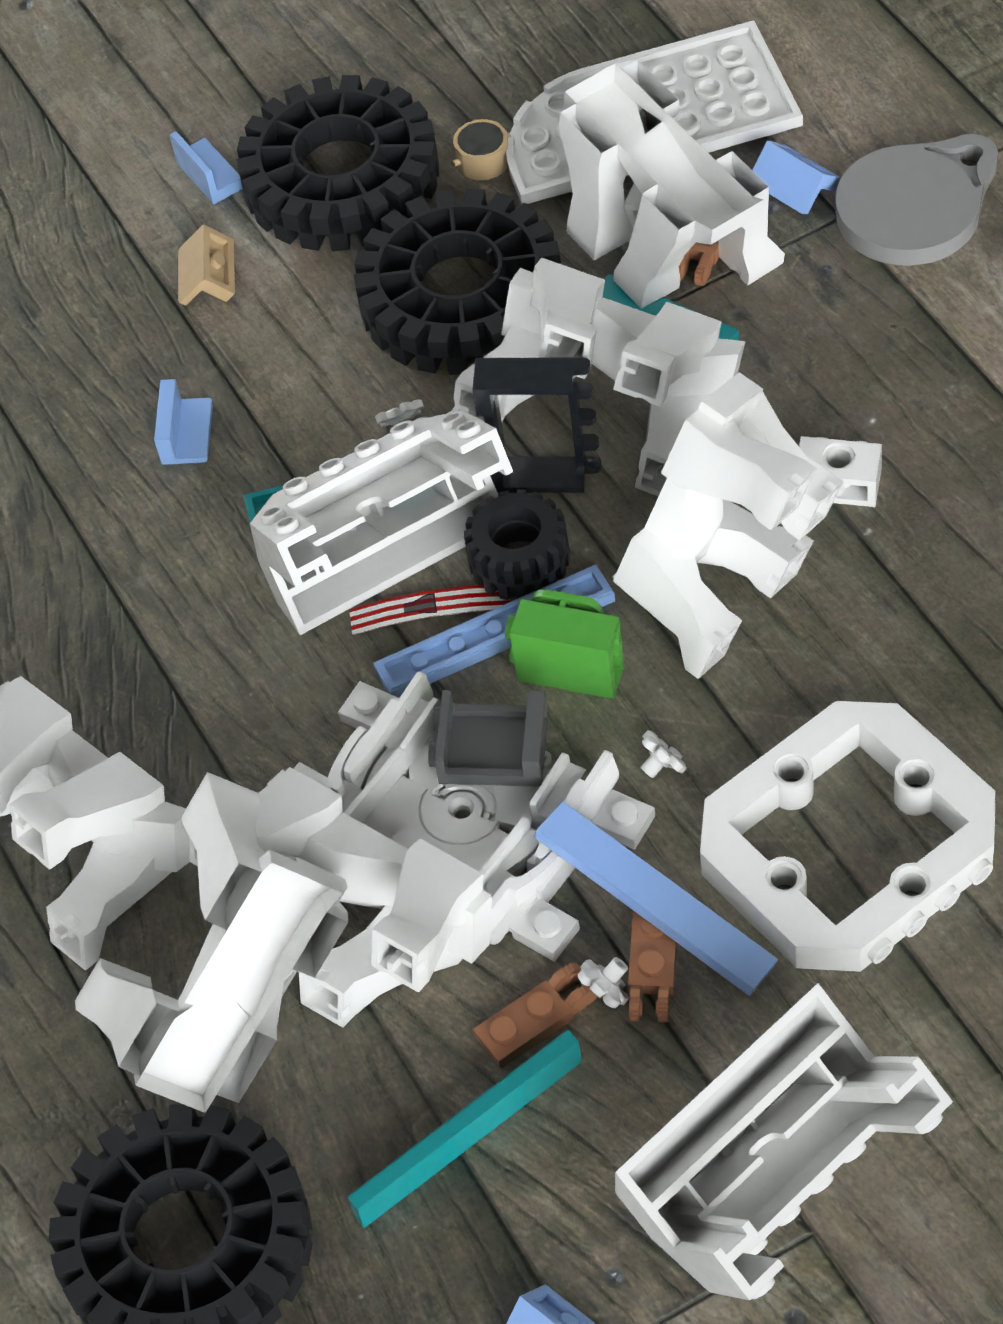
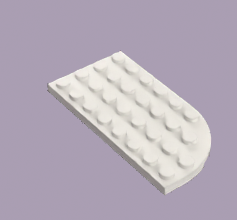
(724, 91)

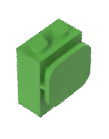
(566, 644)

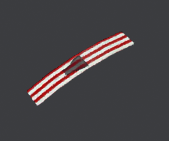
(423, 605)

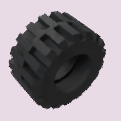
(512, 520)

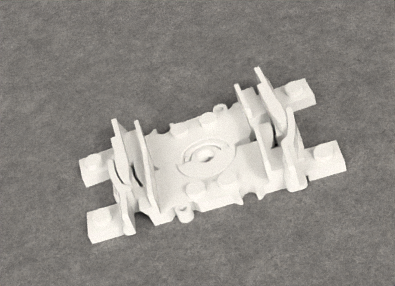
(394, 791)

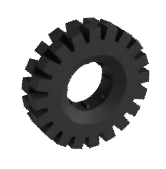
(339, 205)
(434, 325)
(209, 1154)

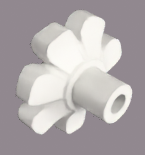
(405, 412)
(660, 755)
(605, 981)

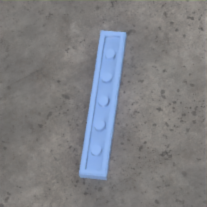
(477, 637)
(656, 898)

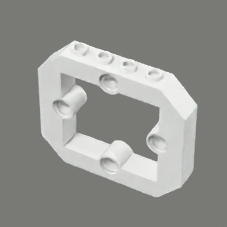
(872, 930)

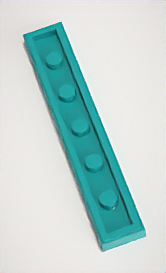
(465, 1129)

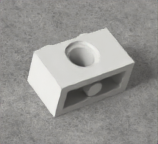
(851, 461)

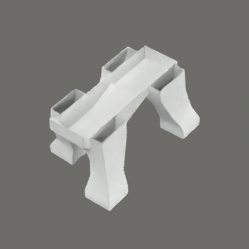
(626, 125)
(662, 358)
(723, 456)
(74, 794)
(428, 899)
(266, 926)

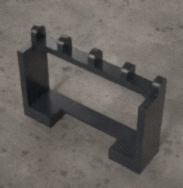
(539, 377)

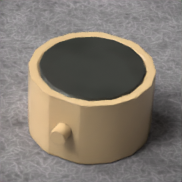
(481, 149)

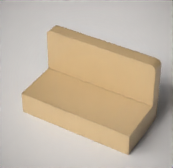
(206, 265)

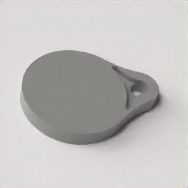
(915, 199)

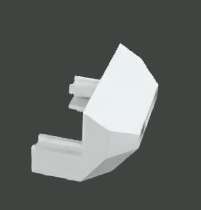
(375, 515)
(768, 1162)

